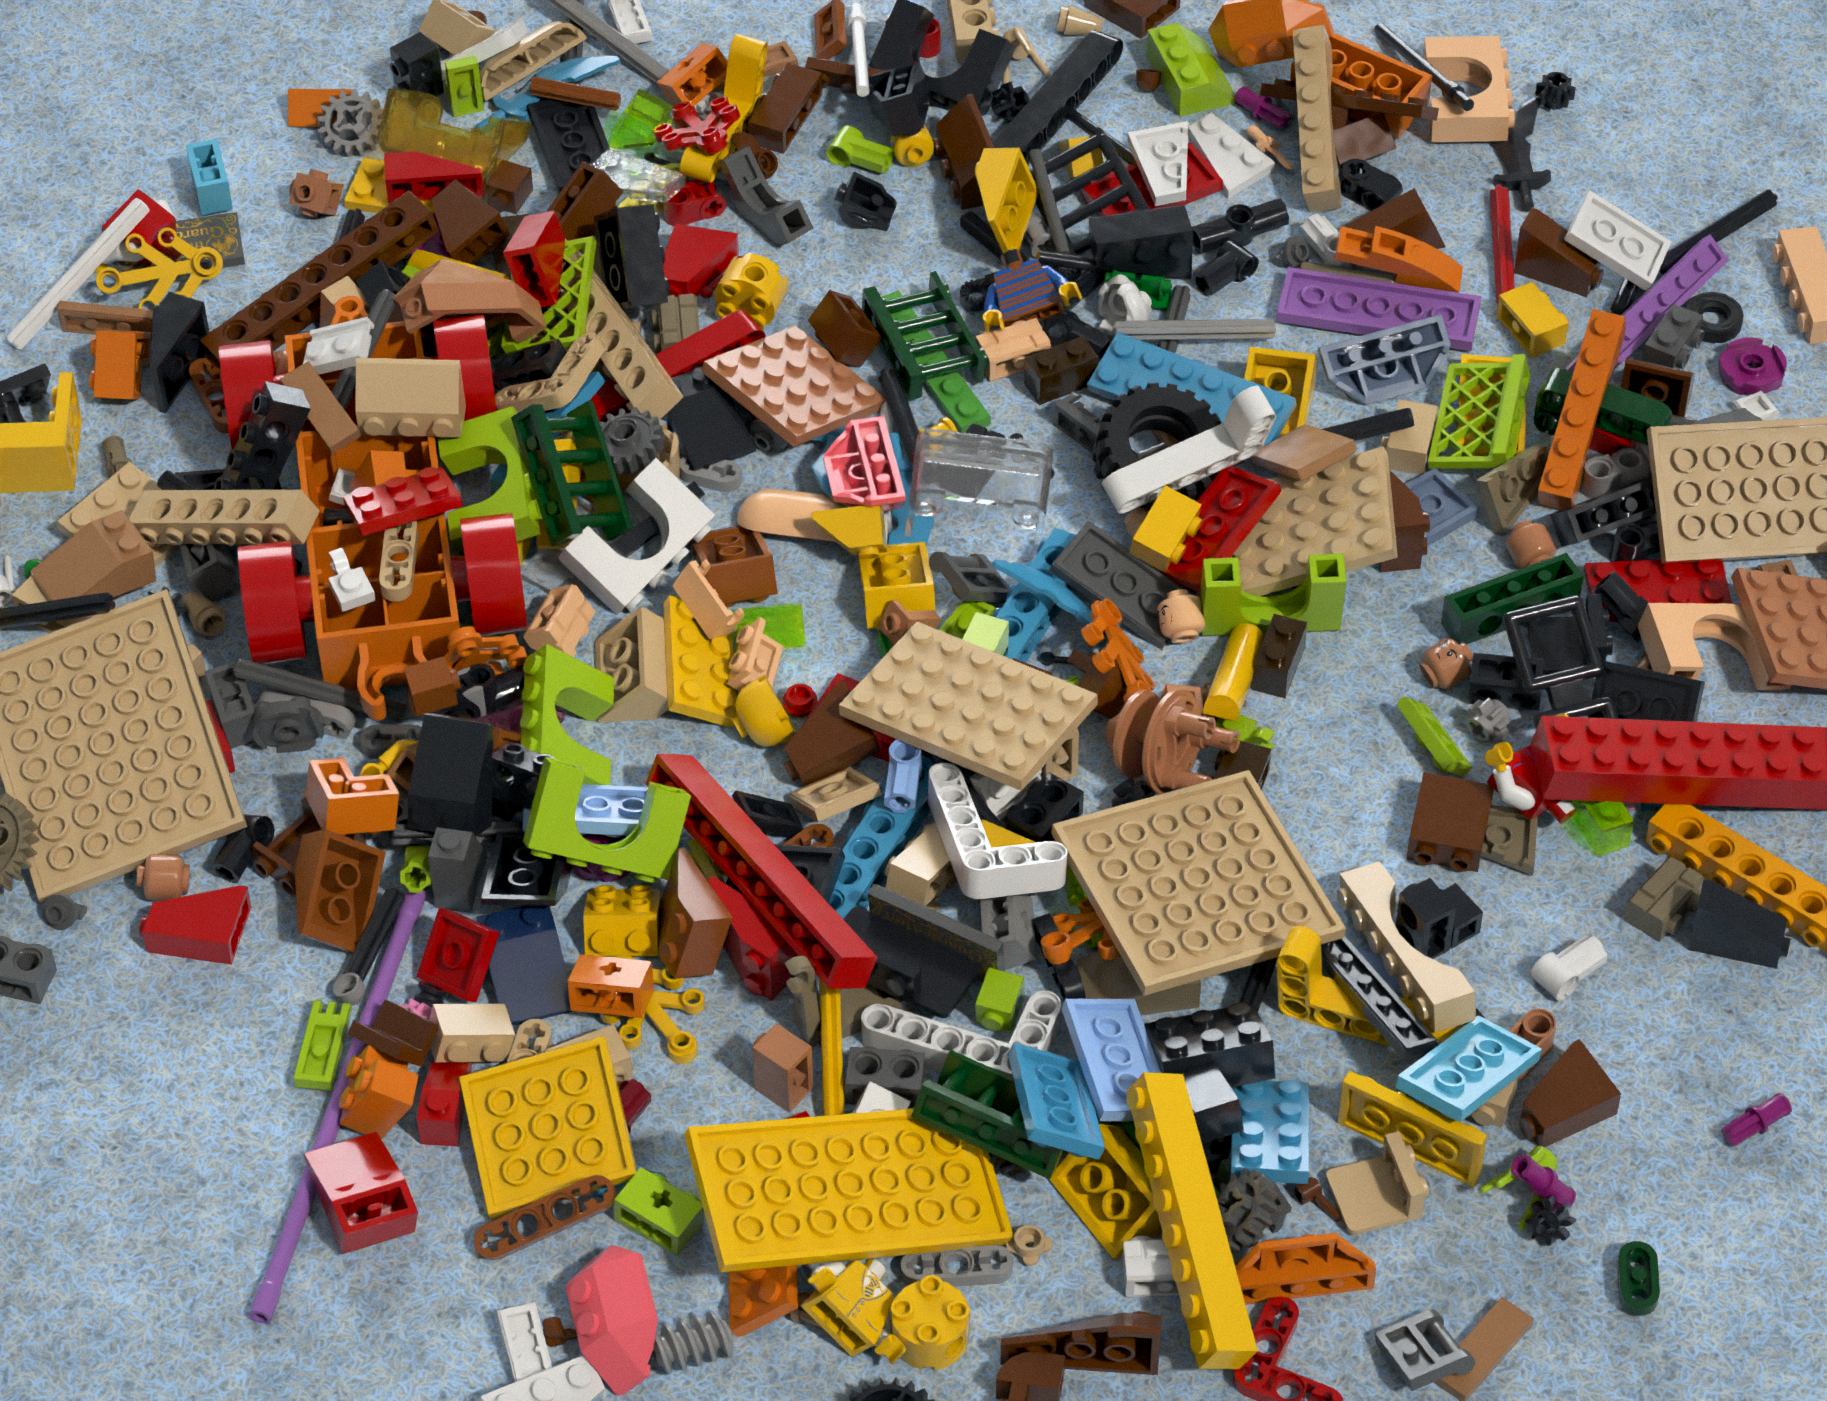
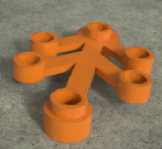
(468, 644)
(1128, 656)
(1059, 945)

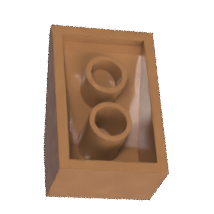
(98, 559)

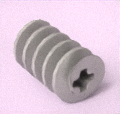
(693, 1341)

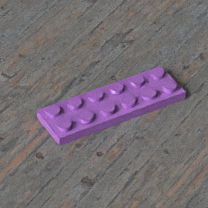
(1373, 305)

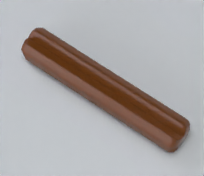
(575, 93)

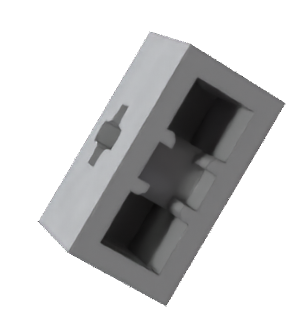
(1011, 922)

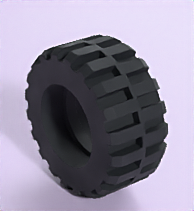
(1150, 409)

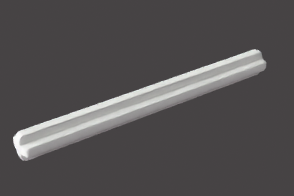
(78, 273)

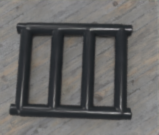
(1113, 164)

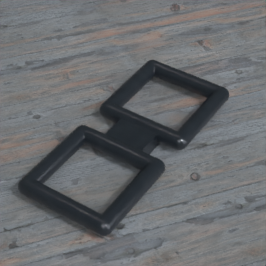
(1566, 687)

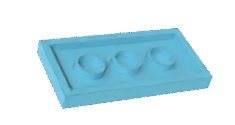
(1468, 1068)

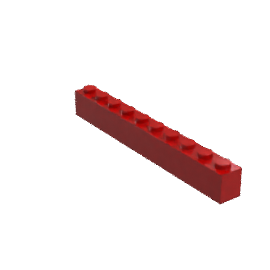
(766, 876)

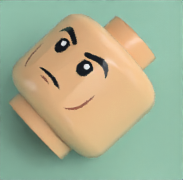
(1181, 616)

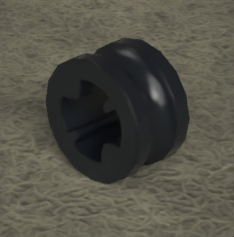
(430, 994)

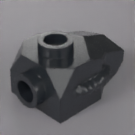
(865, 203)

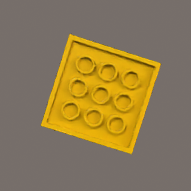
(547, 1125)

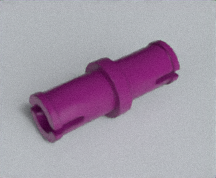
(1542, 1180)

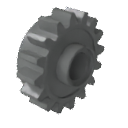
(632, 440)

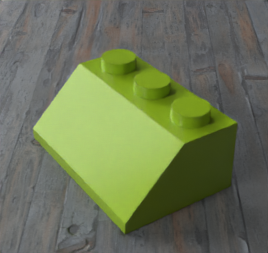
(1188, 70)

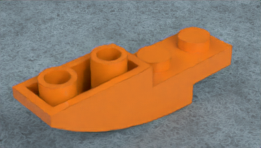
(1401, 254)

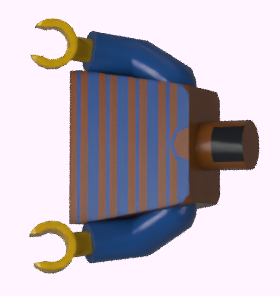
(1025, 292)

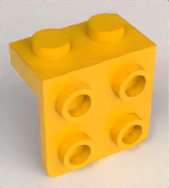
(621, 921)

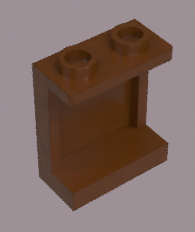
(1450, 822)
(281, 855)

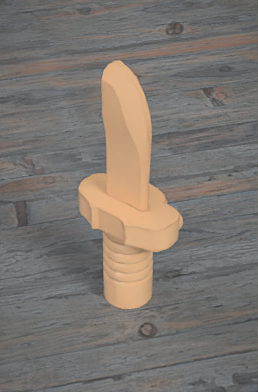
(1268, 145)

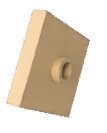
(834, 794)

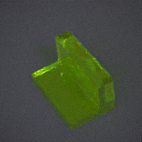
(782, 624)

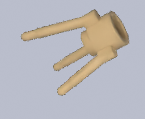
(1023, 48)

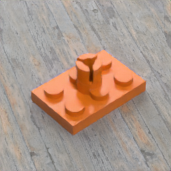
(761, 1297)

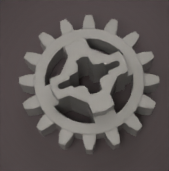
(344, 134)

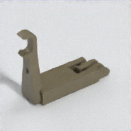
(853, 1002)

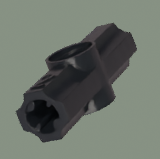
(1240, 225)

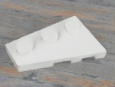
(1229, 154)

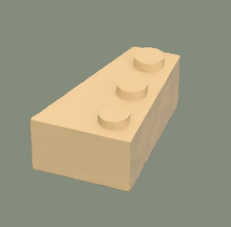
(922, 869)

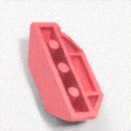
(864, 466)
(614, 1316)

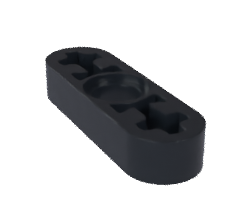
(1065, 974)

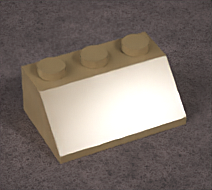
(409, 397)
(637, 660)

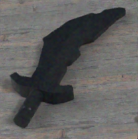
(1516, 156)

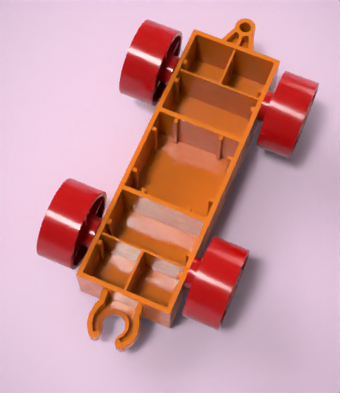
(378, 639)

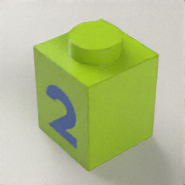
(999, 1000)

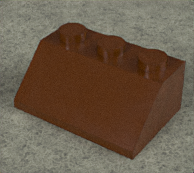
(960, 143)

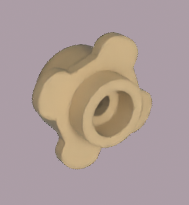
(1033, 1235)

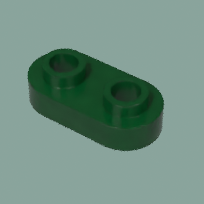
(1638, 1280)

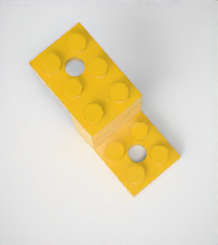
(43, 453)

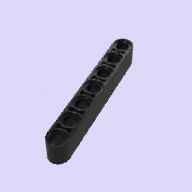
(1067, 86)

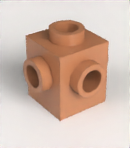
(315, 193)

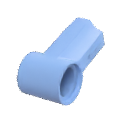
(902, 777)

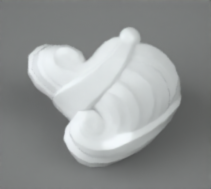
(1122, 301)

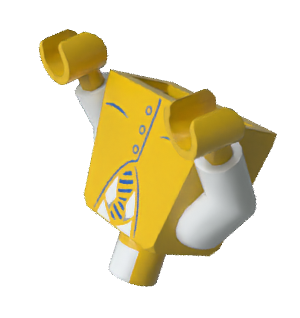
(854, 1307)

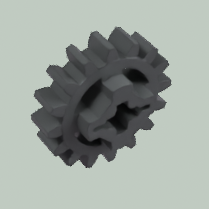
(1246, 1207)

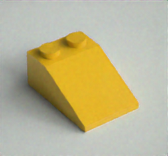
(1006, 194)
(1287, 373)
(897, 575)

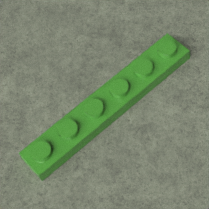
(947, 389)

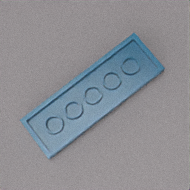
(1135, 363)

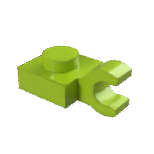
(1248, 731)

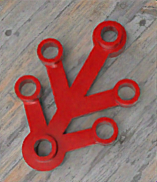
(698, 133)

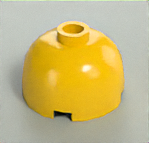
(762, 715)

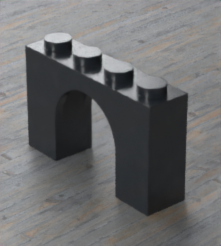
(977, 76)

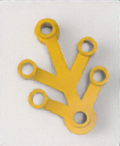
(165, 269)
(667, 1027)

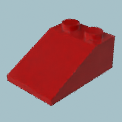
(754, 944)

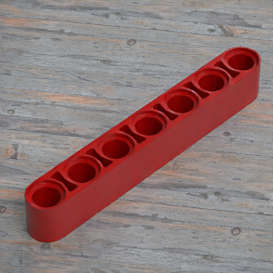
(688, 354)

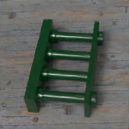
(902, 353)
(548, 479)
(984, 1111)

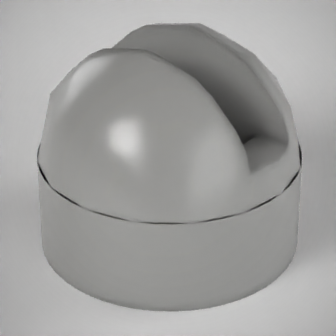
(349, 988)

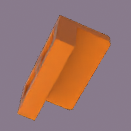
(306, 104)

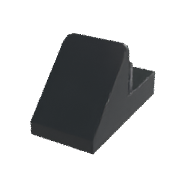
(769, 814)

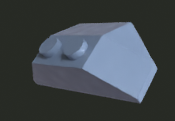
(1387, 360)

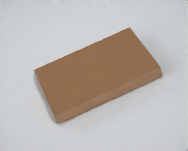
(1304, 452)

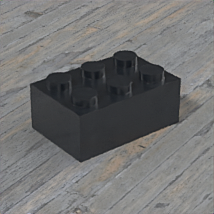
(632, 256)
(1228, 1036)

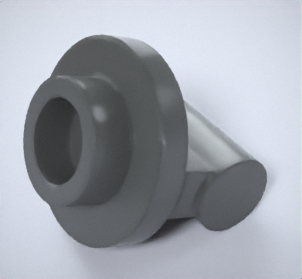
(1293, 253)
(61, 911)

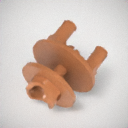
(1164, 739)

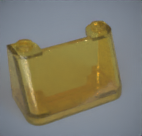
(414, 124)

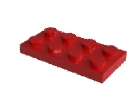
(1201, 182)
(1228, 514)
(1666, 583)

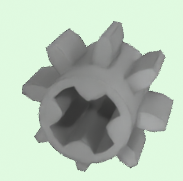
(1488, 720)

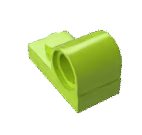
(463, 86)

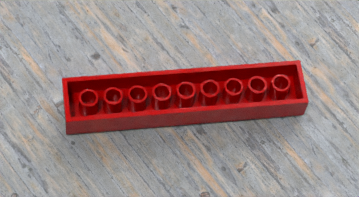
(1681, 762)

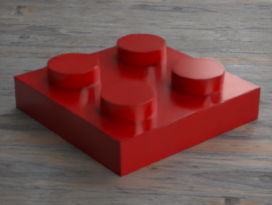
(457, 954)

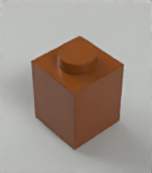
(432, 685)

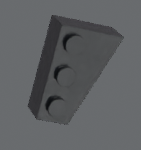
(900, 99)
(1144, 242)

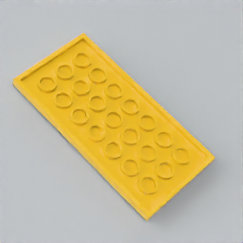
(842, 1190)

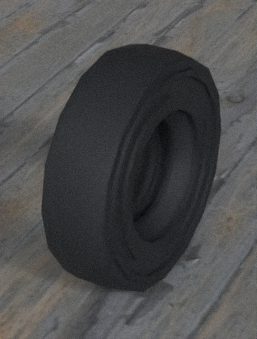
(1724, 305)

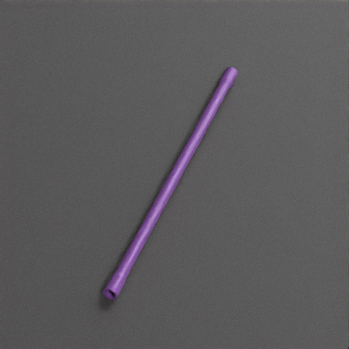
(270, 1289)

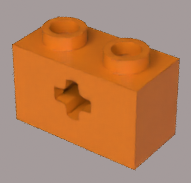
(694, 75)
(610, 986)

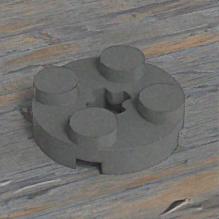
(272, 720)

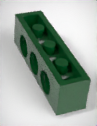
(1481, 608)

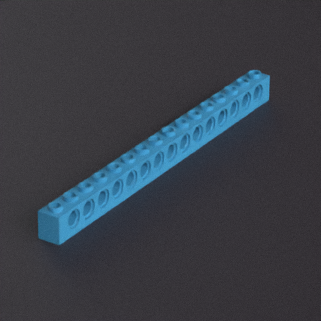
(887, 833)

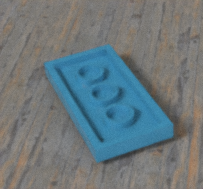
(1055, 1102)
(1274, 1131)

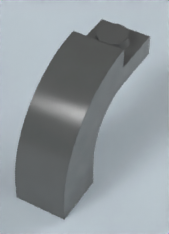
(758, 203)

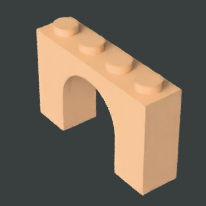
(1477, 62)
(1670, 633)

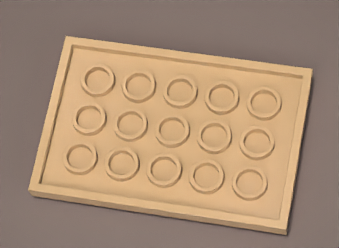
(1740, 489)
(1328, 513)
(968, 705)

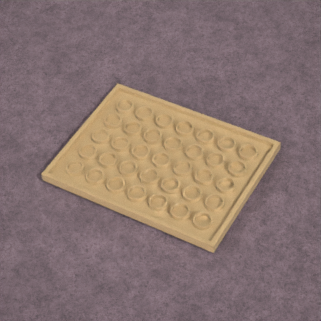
(111, 746)

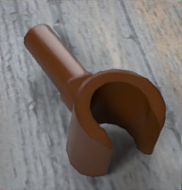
(1313, 1191)
(555, 1332)

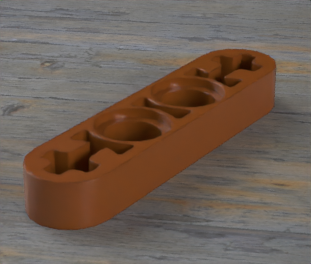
(547, 1223)

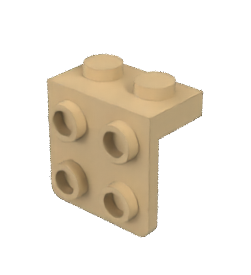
(1379, 1189)

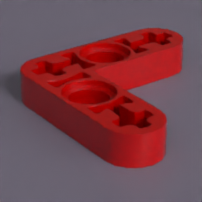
(1269, 1374)

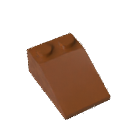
(739, 564)
(336, 888)
(690, 921)

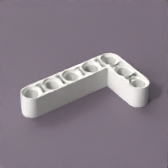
(1195, 458)
(979, 868)
(897, 1028)

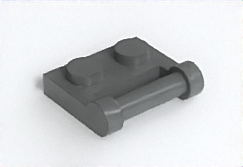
(971, 577)
(1415, 1357)

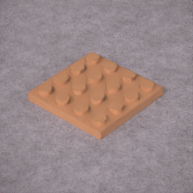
(793, 385)
(1787, 624)

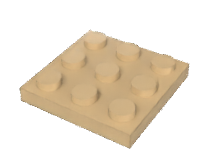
(115, 494)

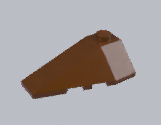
(1100, 1344)

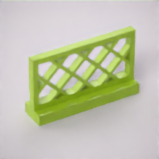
(579, 291)
(1508, 412)

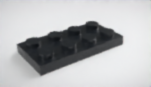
(567, 136)

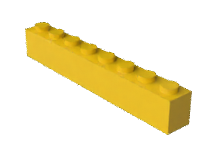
(1191, 1221)

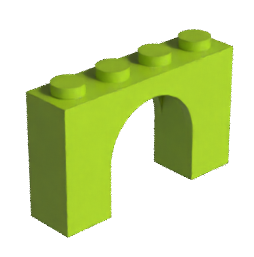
(485, 442)
(1315, 601)
(569, 683)
(645, 851)

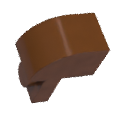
(1108, 686)
(1031, 1377)

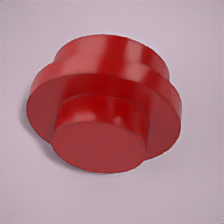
(799, 700)

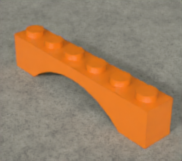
(1580, 410)

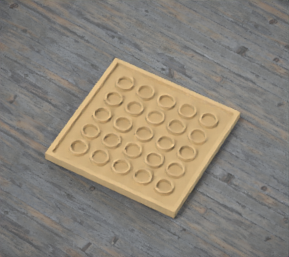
(1195, 881)

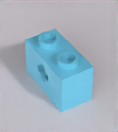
(209, 177)

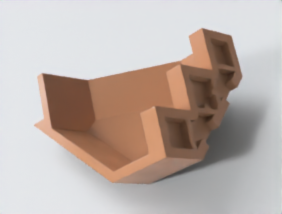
(457, 289)

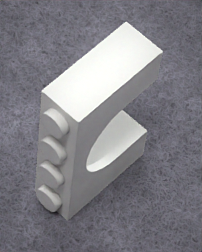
(619, 579)

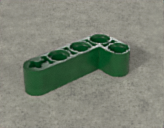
(1619, 413)

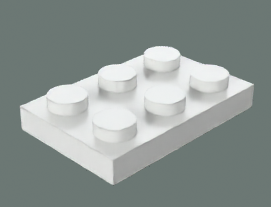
(1617, 240)

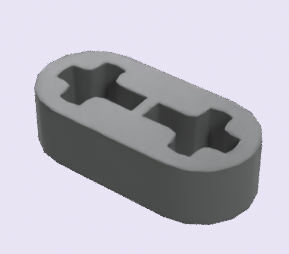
(389, 736)

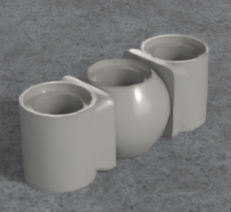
(1615, 471)

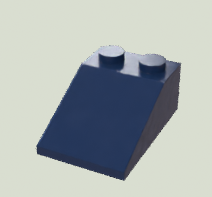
(527, 964)

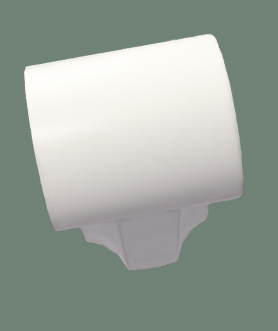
(1323, 239)
(1564, 971)

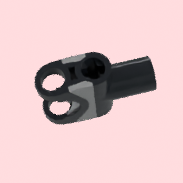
(484, 692)

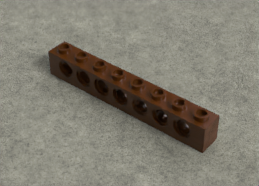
(297, 299)

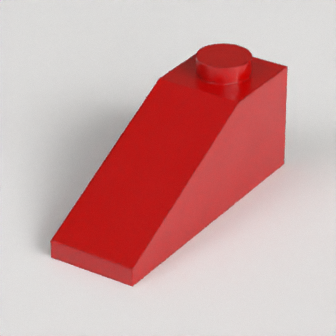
(427, 175)
(442, 1104)

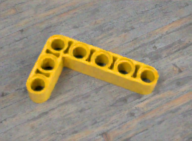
(742, 88)
(1319, 998)

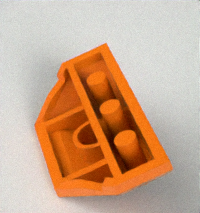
(1263, 29)
(1303, 1268)

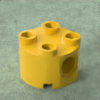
(751, 286)
(931, 1323)

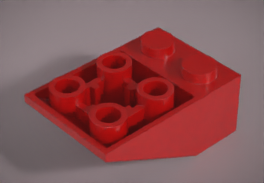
(362, 1192)

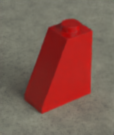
(537, 256)
(697, 257)
(198, 925)

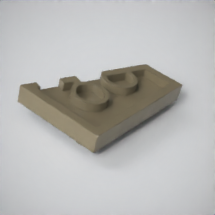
(1512, 487)
(1510, 838)

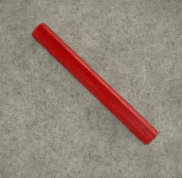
(1502, 240)

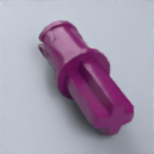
(1262, 107)
(1756, 1119)

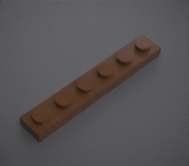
(1360, 100)

